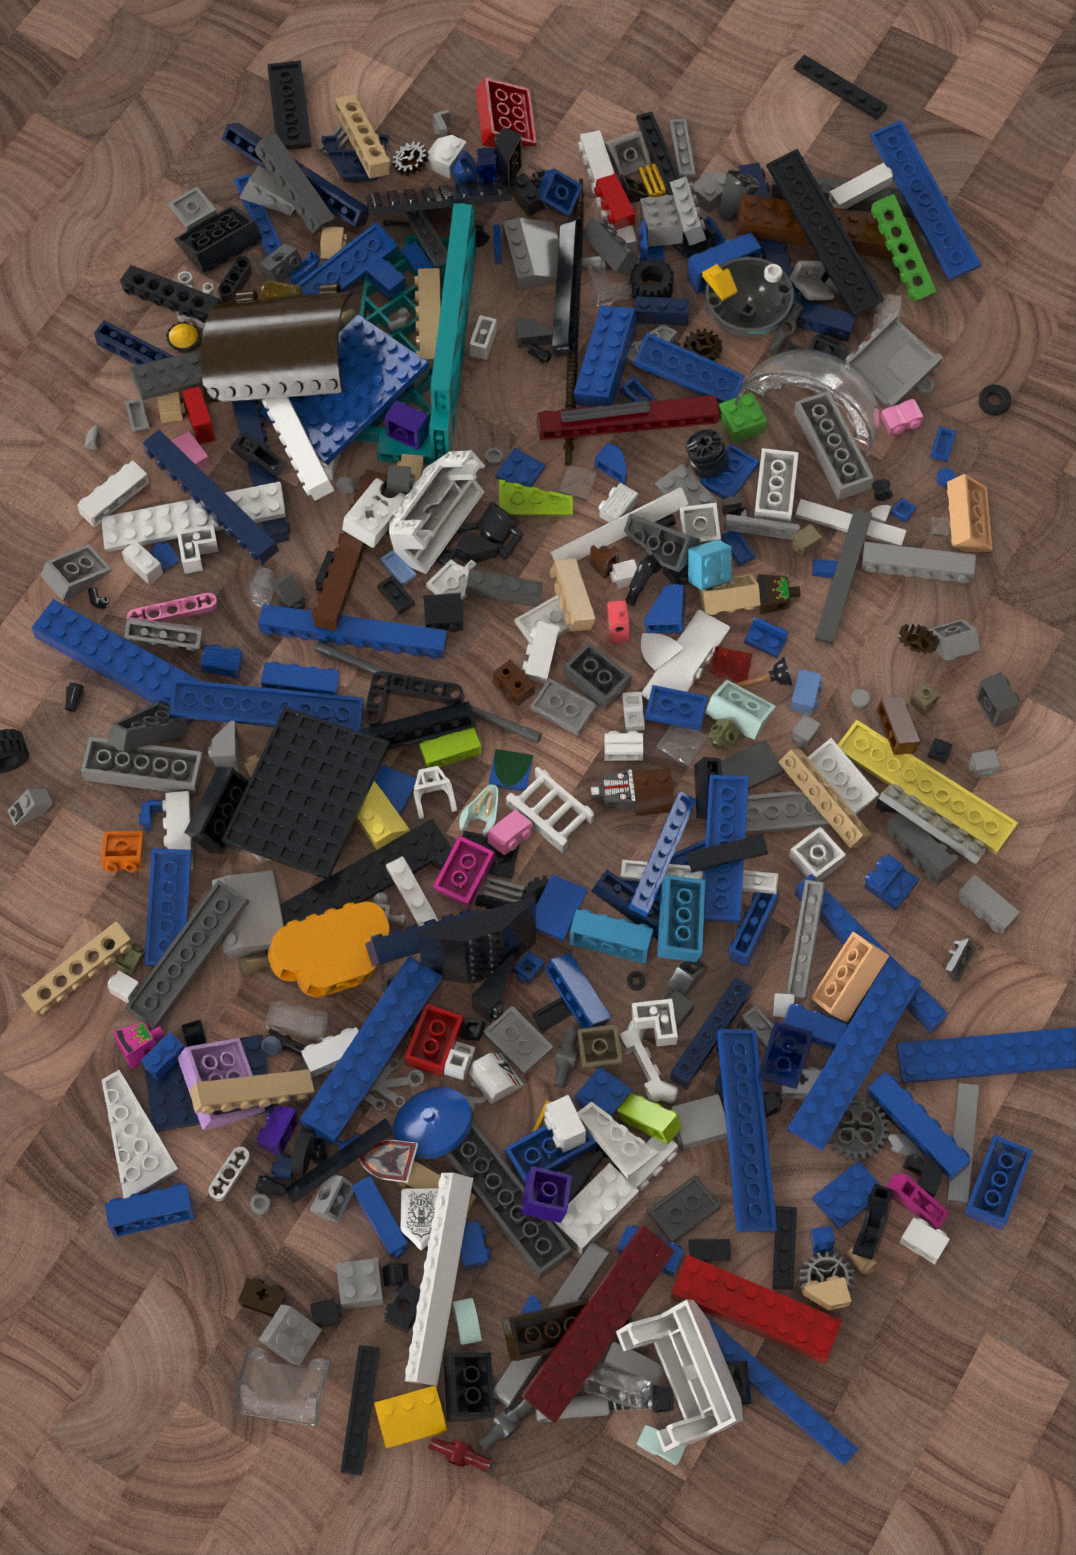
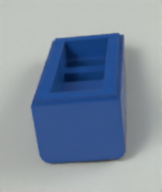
(633, 382)

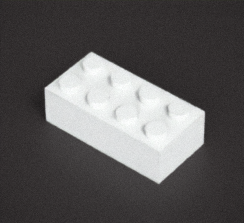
(776, 485)
(596, 1208)

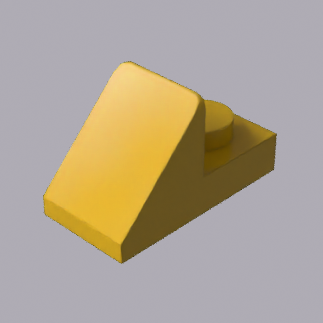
(720, 281)

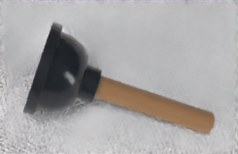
(779, 673)

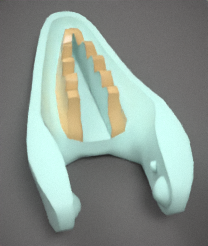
(482, 808)

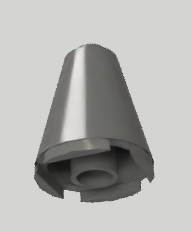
(734, 187)

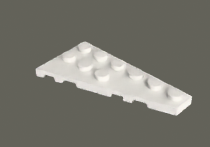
(137, 1146)

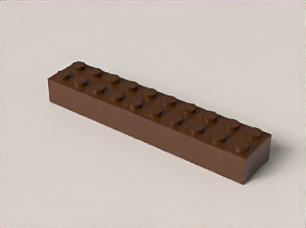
(776, 222)

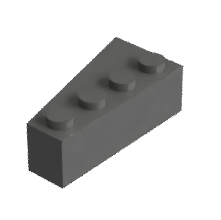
(146, 728)
(922, 848)

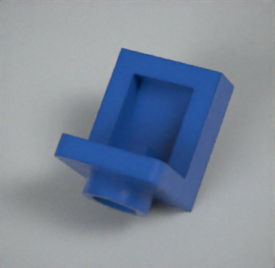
(164, 554)
(148, 808)

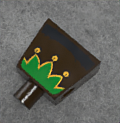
(775, 593)

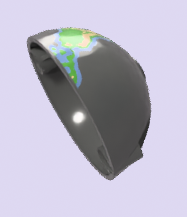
(756, 306)

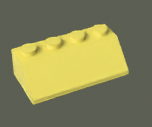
(380, 819)

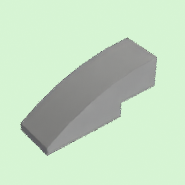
(634, 1363)

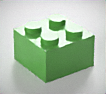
(742, 420)

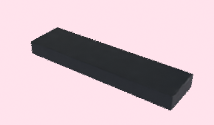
(727, 853)
(784, 1248)

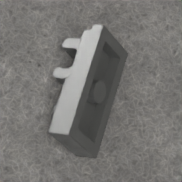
(960, 959)

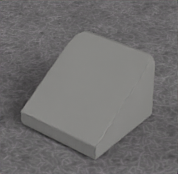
(92, 438)

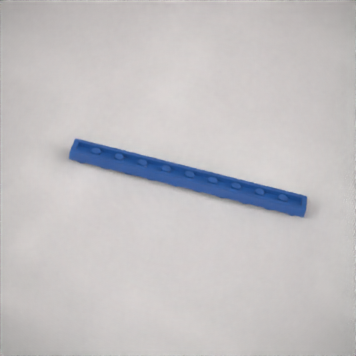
(786, 1399)

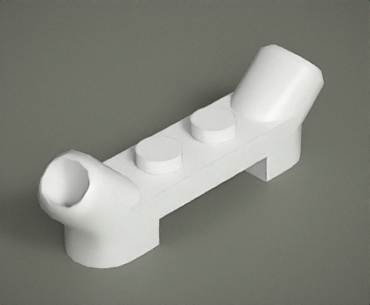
(655, 1088)

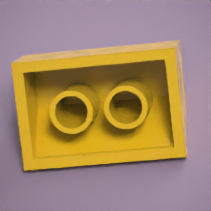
(410, 1417)

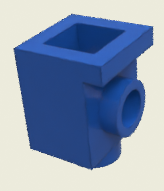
(528, 962)
(822, 1239)

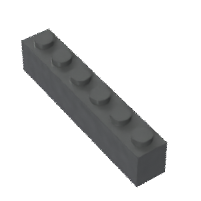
(294, 183)

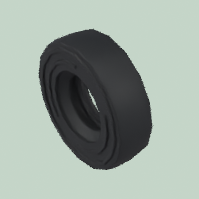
(1000, 391)

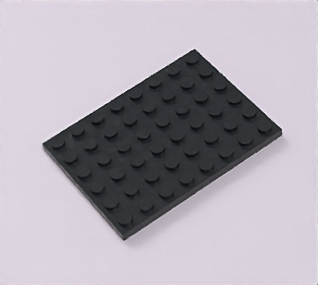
(306, 793)

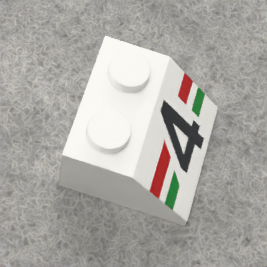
(495, 1076)

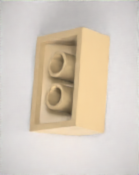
(732, 595)

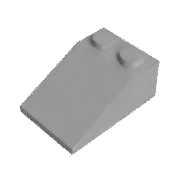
(74, 571)

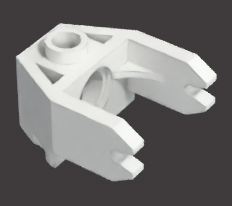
(439, 782)

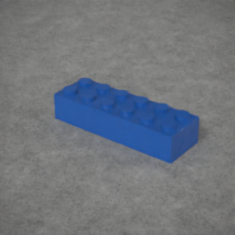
(605, 356)

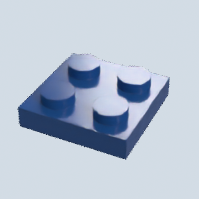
(520, 469)

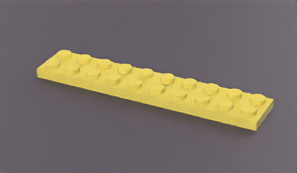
(931, 787)

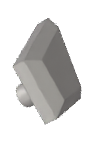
(904, 1145)

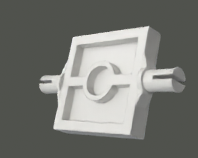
(451, 579)

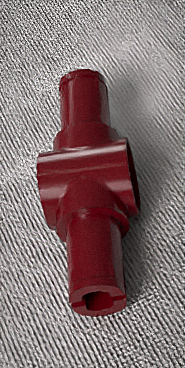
(459, 1453)

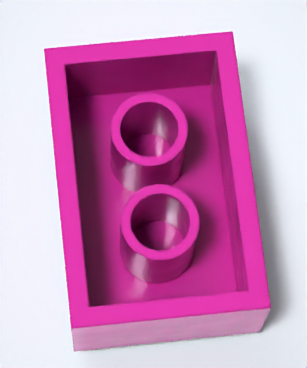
(464, 871)

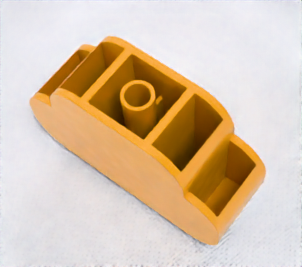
(328, 949)

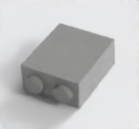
(701, 1122)

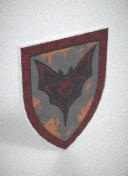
(390, 1160)

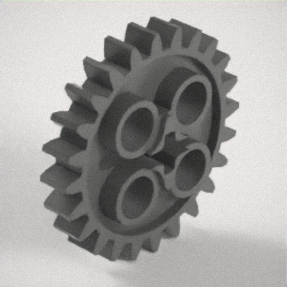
(855, 1146)

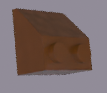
(653, 791)

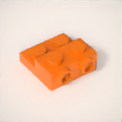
(122, 851)

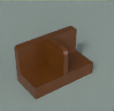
(603, 559)

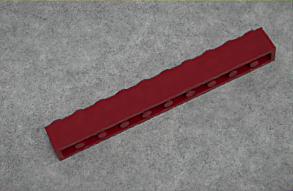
(662, 415)

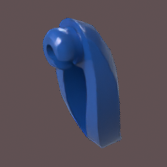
(308, 266)

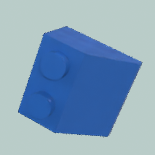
(559, 191)

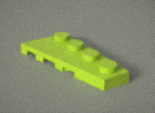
(529, 501)

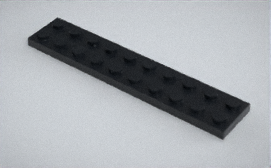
(825, 232)
(368, 875)

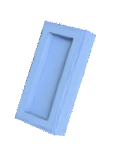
(398, 568)

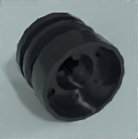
(707, 453)

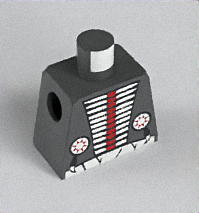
(616, 790)

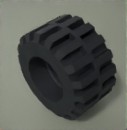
(655, 271)
(12, 750)

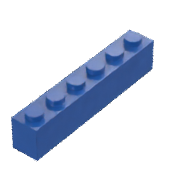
(918, 1125)

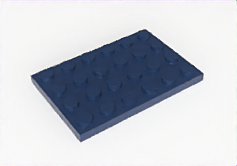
(170, 1098)

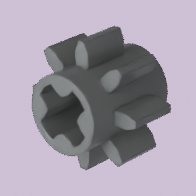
(537, 177)

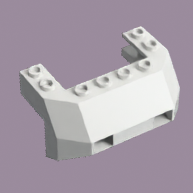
(435, 508)
(693, 1369)

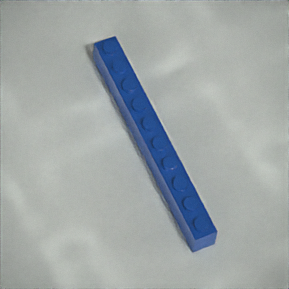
(355, 631)
(842, 924)

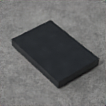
(503, 864)

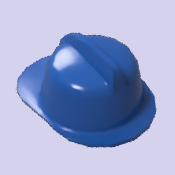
(465, 169)

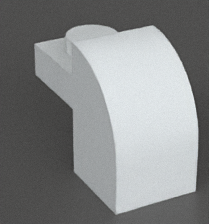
(459, 1061)

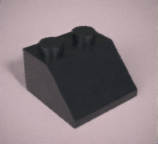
(443, 611)

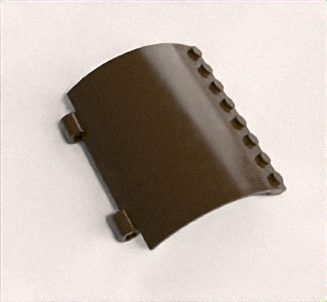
(273, 346)

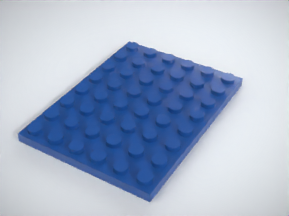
(373, 377)

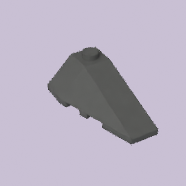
(661, 542)

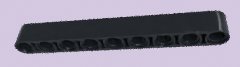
(567, 287)

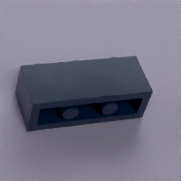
(662, 310)
(827, 321)

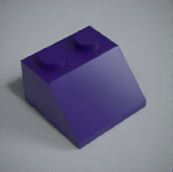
(278, 1130)

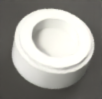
(773, 273)

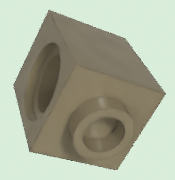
(924, 698)

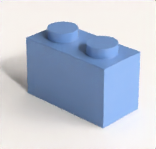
(805, 692)

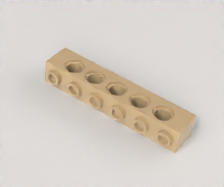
(362, 136)
(825, 798)
(51, 982)

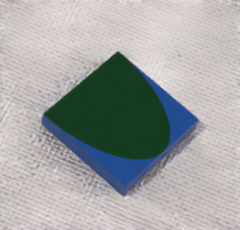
(511, 770)

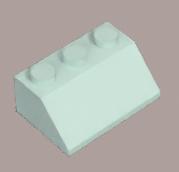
(741, 707)

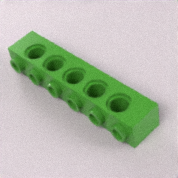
(905, 238)

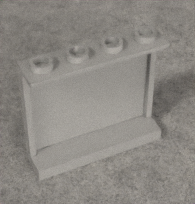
(882, 348)

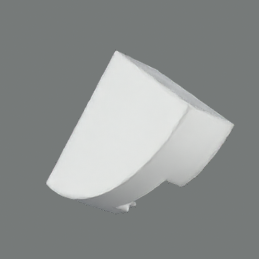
(880, 513)

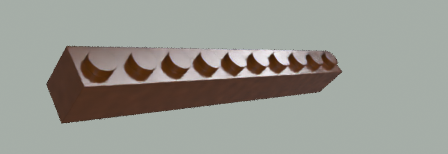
(344, 567)

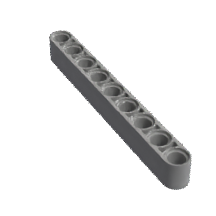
(572, 1289)

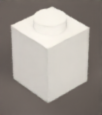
(623, 573)
(123, 986)

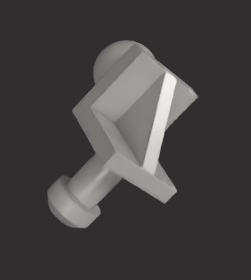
(381, 900)

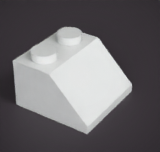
(445, 154)

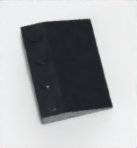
(219, 238)

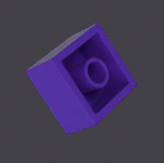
(407, 425)
(546, 1194)

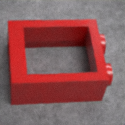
(198, 415)

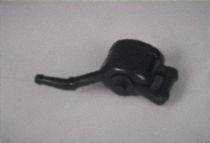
(496, 527)

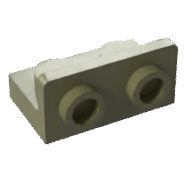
(129, 961)

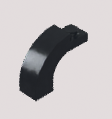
(874, 1222)

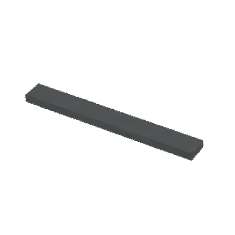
(843, 576)

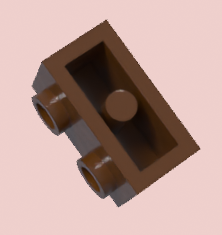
(513, 683)

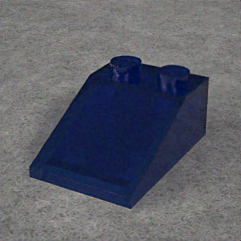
(786, 1055)

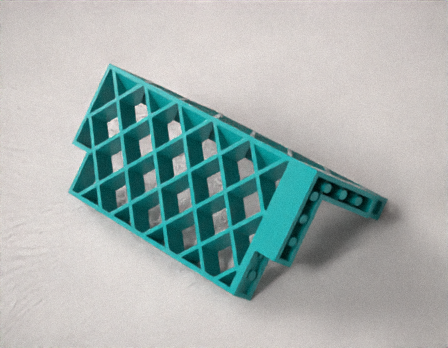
(450, 343)

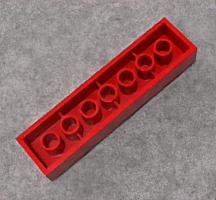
(757, 1309)

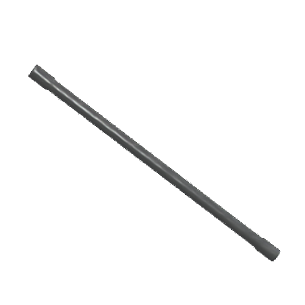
(524, 732)

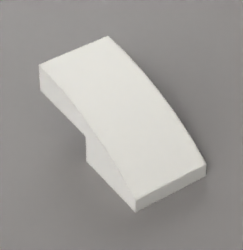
(633, 711)

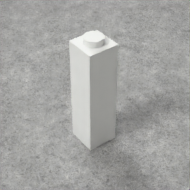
(861, 187)

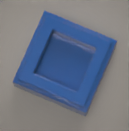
(903, 510)

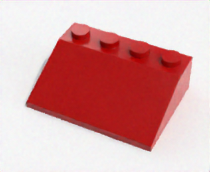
(507, 107)

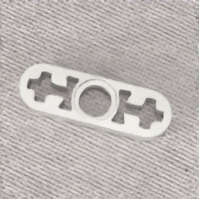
(226, 1189)

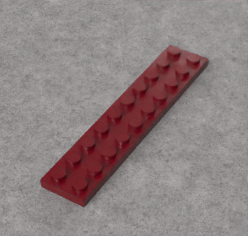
(597, 1324)

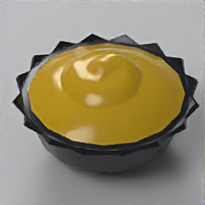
(183, 336)

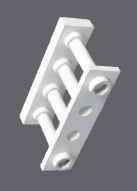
(545, 827)

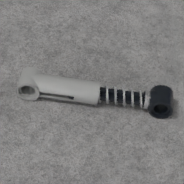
(595, 1406)

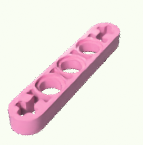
(180, 604)

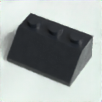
(508, 155)
(468, 1387)

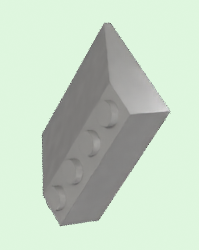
(532, 251)
(260, 918)

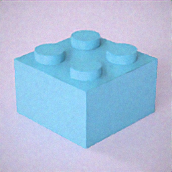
(709, 564)

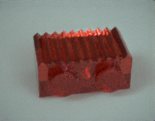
(731, 664)

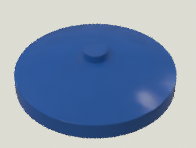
(435, 1120)

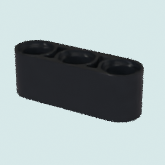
(235, 279)

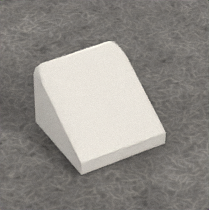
(781, 1003)

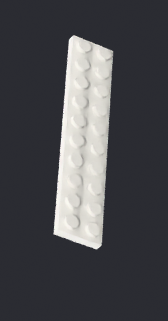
(164, 521)

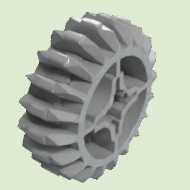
(820, 1273)

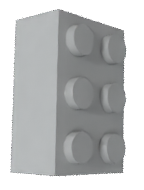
(662, 220)

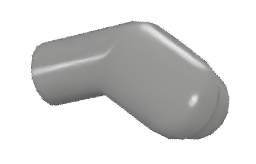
(401, 320)

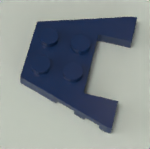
(347, 161)

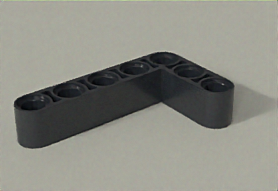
(407, 690)

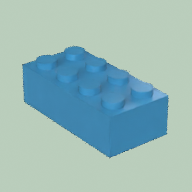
(681, 918)
(611, 936)

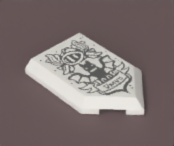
(417, 1214)

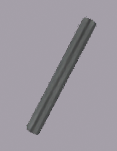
(605, 411)

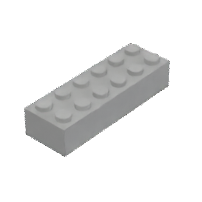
(833, 445)
(143, 767)

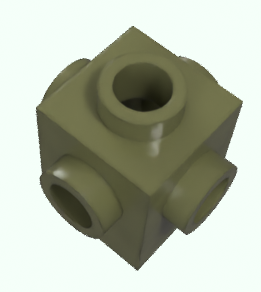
(723, 734)

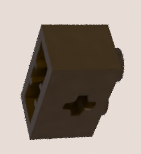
(268, 1306)

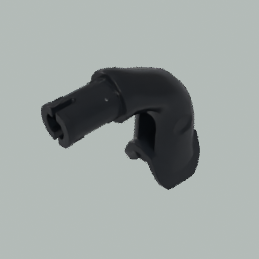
(645, 569)

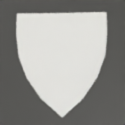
(658, 649)

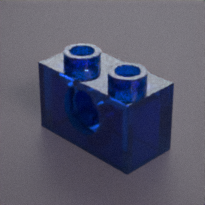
(486, 165)

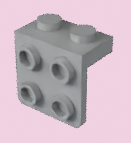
(808, 280)

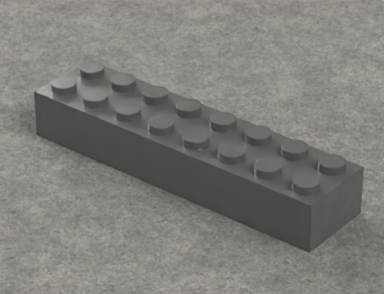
(502, 1198)

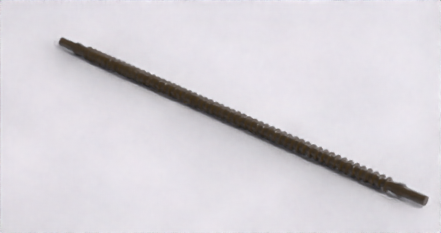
(572, 358)

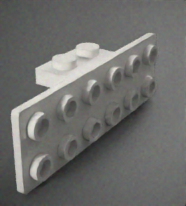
(688, 665)

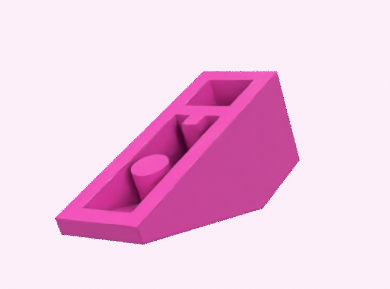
(917, 1200)

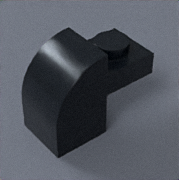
(929, 1173)

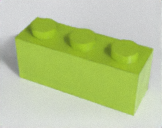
(450, 748)
(649, 1118)

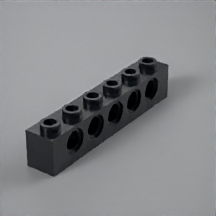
(168, 293)

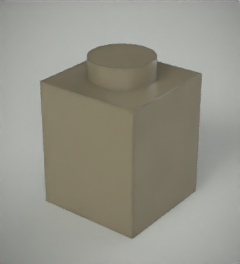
(806, 540)

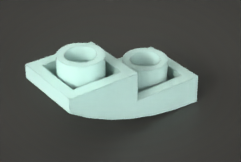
(467, 1321)
(649, 1441)

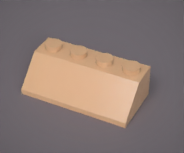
(969, 515)
(849, 977)

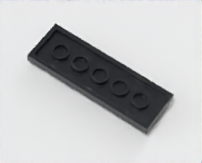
(289, 104)

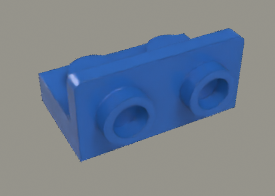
(766, 637)

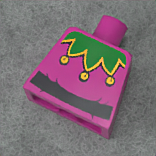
(137, 1041)

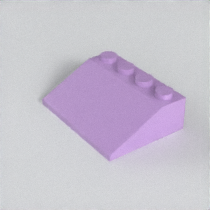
(217, 1062)

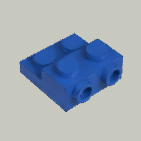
(890, 881)

